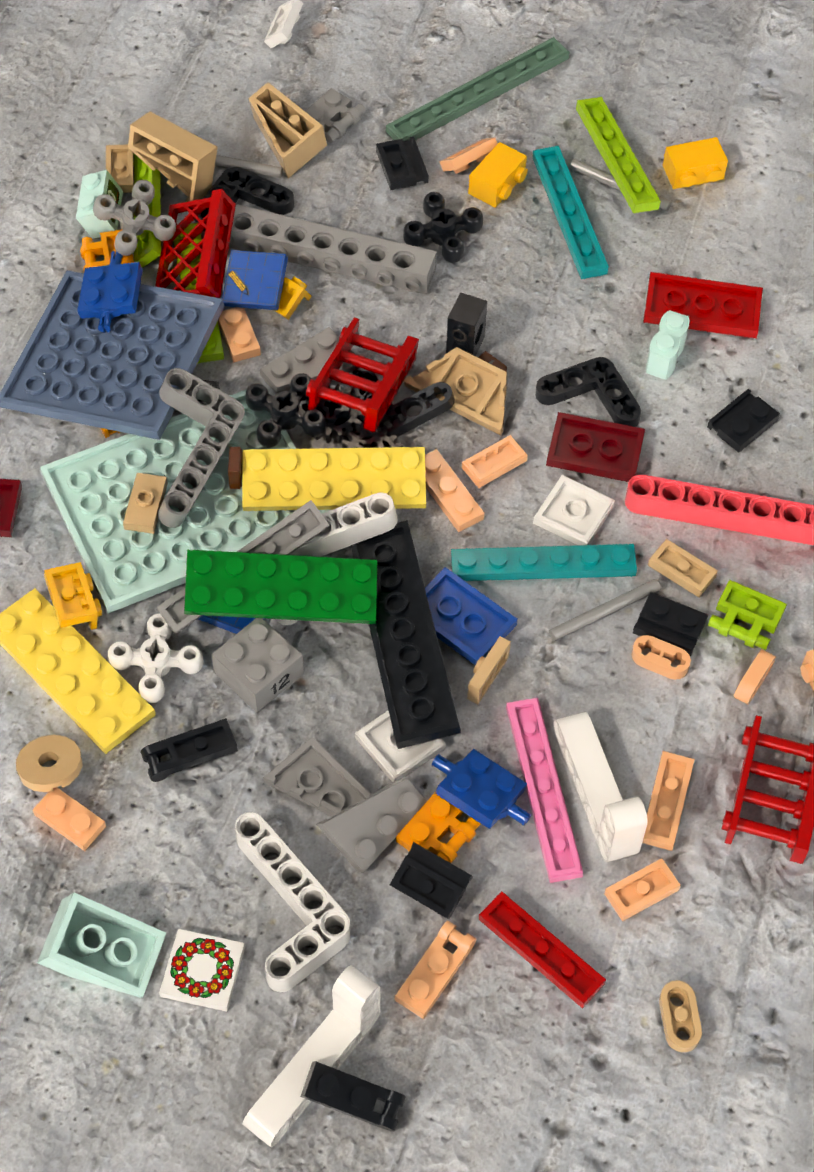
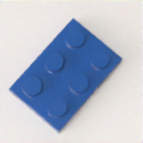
(465, 616)

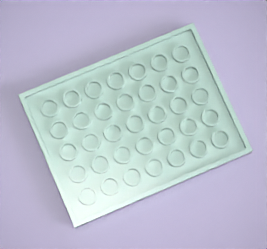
(96, 488)

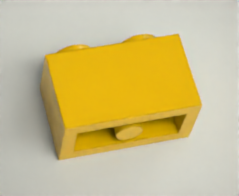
(695, 163)
(497, 175)

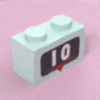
(91, 187)

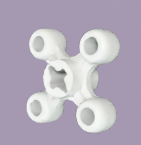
(155, 658)

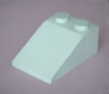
(101, 946)

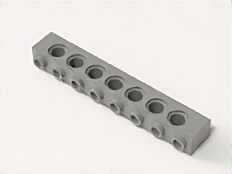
(334, 249)

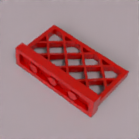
(212, 247)

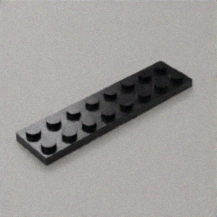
(407, 642)

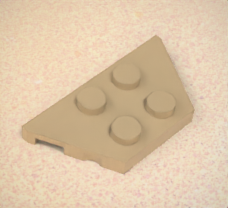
(476, 386)

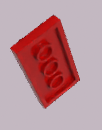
(708, 303)

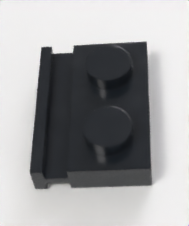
(401, 163)
(743, 420)
(670, 622)
(431, 880)

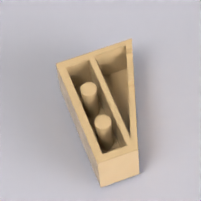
(287, 128)
(175, 153)

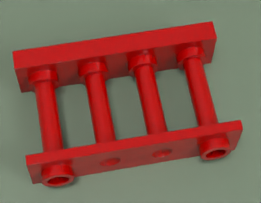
(382, 391)
(803, 810)

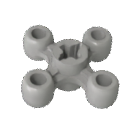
(142, 195)

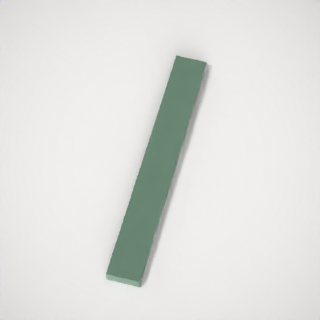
(478, 91)

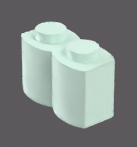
(667, 344)

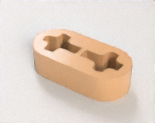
(661, 657)
(754, 676)

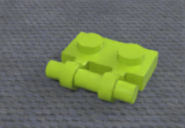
(751, 607)

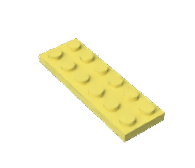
(331, 477)
(72, 672)

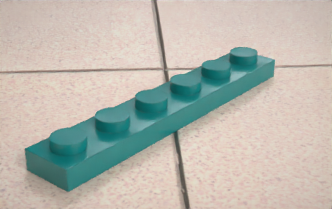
(570, 212)
(544, 562)

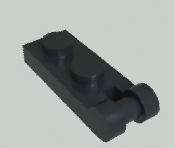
(189, 749)
(352, 1096)

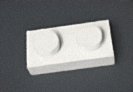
(283, 23)

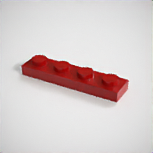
(542, 949)

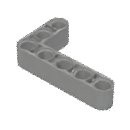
(206, 449)

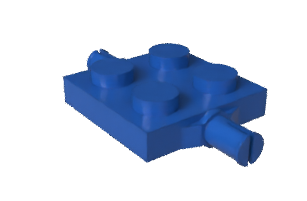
(110, 291)
(481, 789)

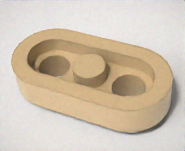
(681, 1017)

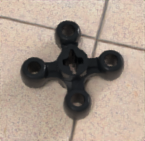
(443, 227)
(284, 411)

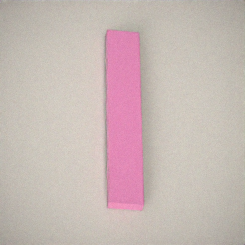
(544, 790)

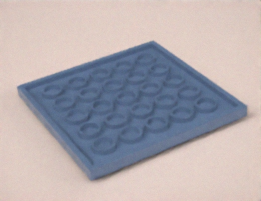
(115, 375)

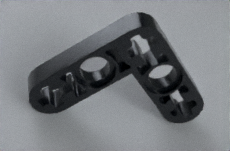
(234, 189)
(591, 381)
(417, 399)

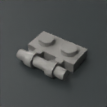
(333, 107)

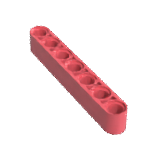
(714, 512)

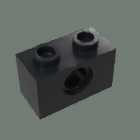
(466, 324)

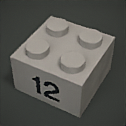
(258, 664)

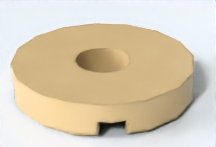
(45, 749)

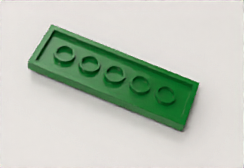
(280, 587)

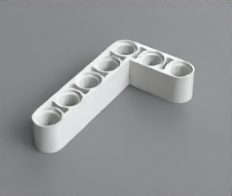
(342, 534)
(615, 822)
(296, 896)
(353, 1015)

